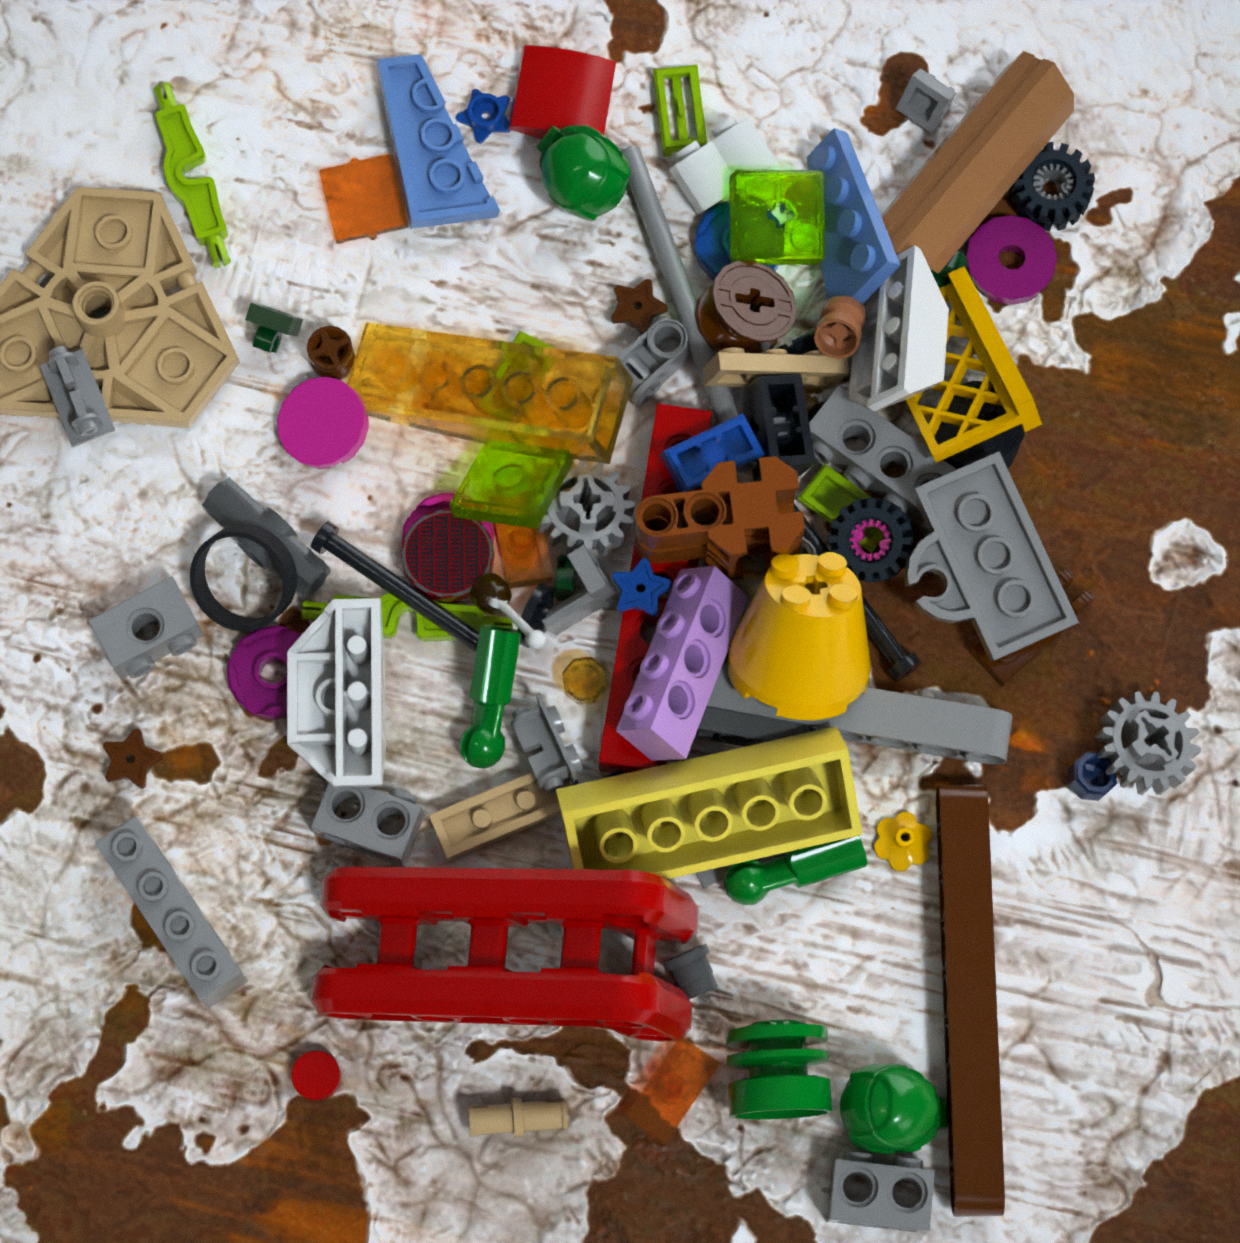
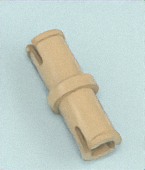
(517, 1117)

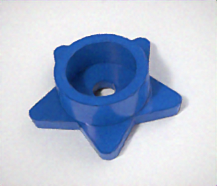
(481, 104)
(640, 601)

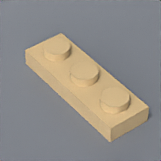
(738, 369)
(493, 816)

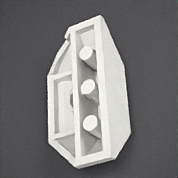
(902, 337)
(340, 694)

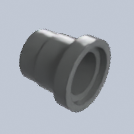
(692, 971)

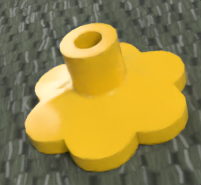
(895, 850)

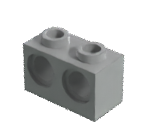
(363, 830)
(880, 1207)

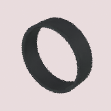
(213, 608)

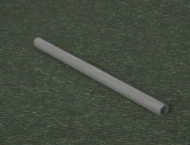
(677, 281)

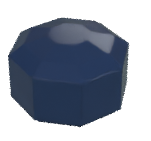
(1089, 778)

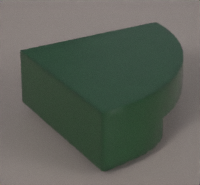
(564, 578)

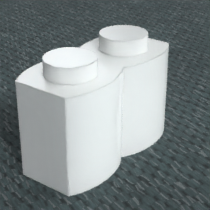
(706, 170)

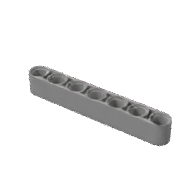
(898, 722)

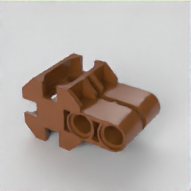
(739, 518)

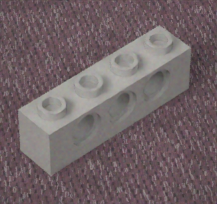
(885, 444)
(171, 912)

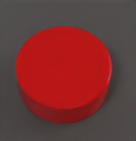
(316, 1075)

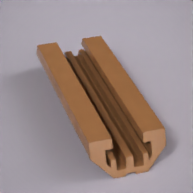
(979, 160)

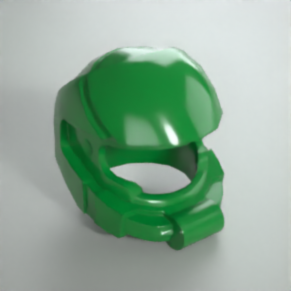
(583, 170)
(891, 1109)

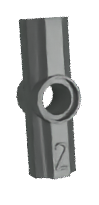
(233, 506)

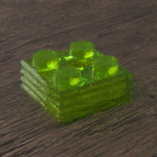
(798, 196)

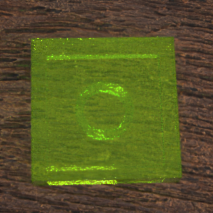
(511, 484)

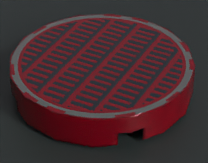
(446, 555)

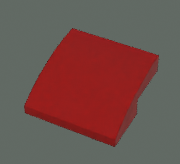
(560, 90)

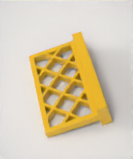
(992, 359)

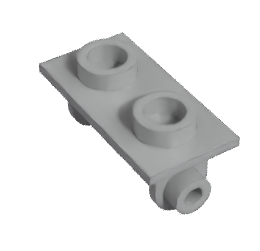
(76, 395)
(541, 729)

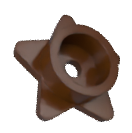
(634, 318)
(136, 771)

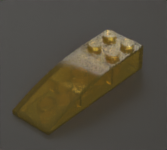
(453, 389)

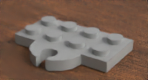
(987, 560)

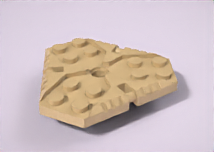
(151, 352)

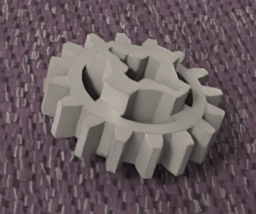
(602, 503)
(1148, 720)

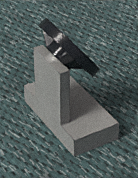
(598, 593)

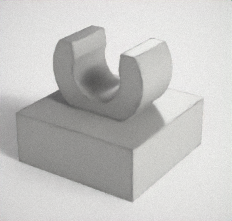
(926, 100)

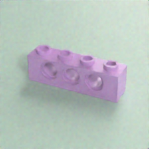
(682, 663)

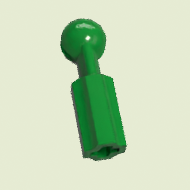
(491, 690)
(752, 880)

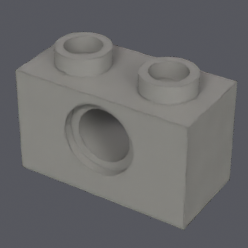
(119, 629)

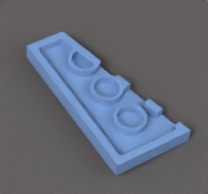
(431, 159)
(856, 240)

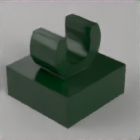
(272, 325)

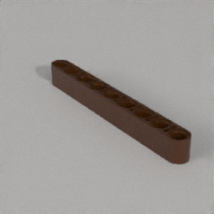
(969, 1002)

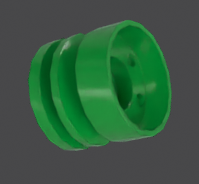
(778, 1071)

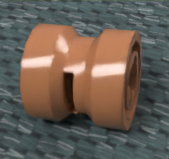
(840, 327)

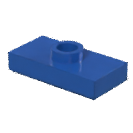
(696, 457)

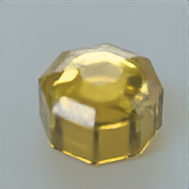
(584, 680)

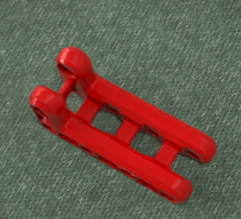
(485, 990)

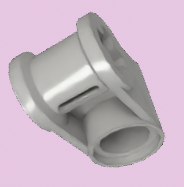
(651, 366)

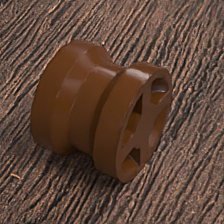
(327, 343)

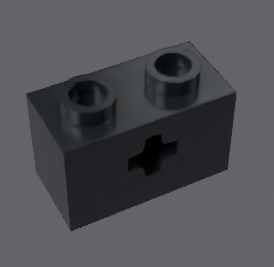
(779, 420)

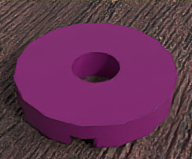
(1018, 236)
(246, 666)

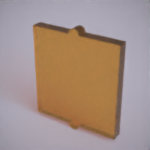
(363, 198)

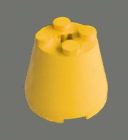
(803, 639)

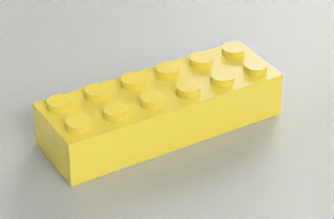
(715, 808)

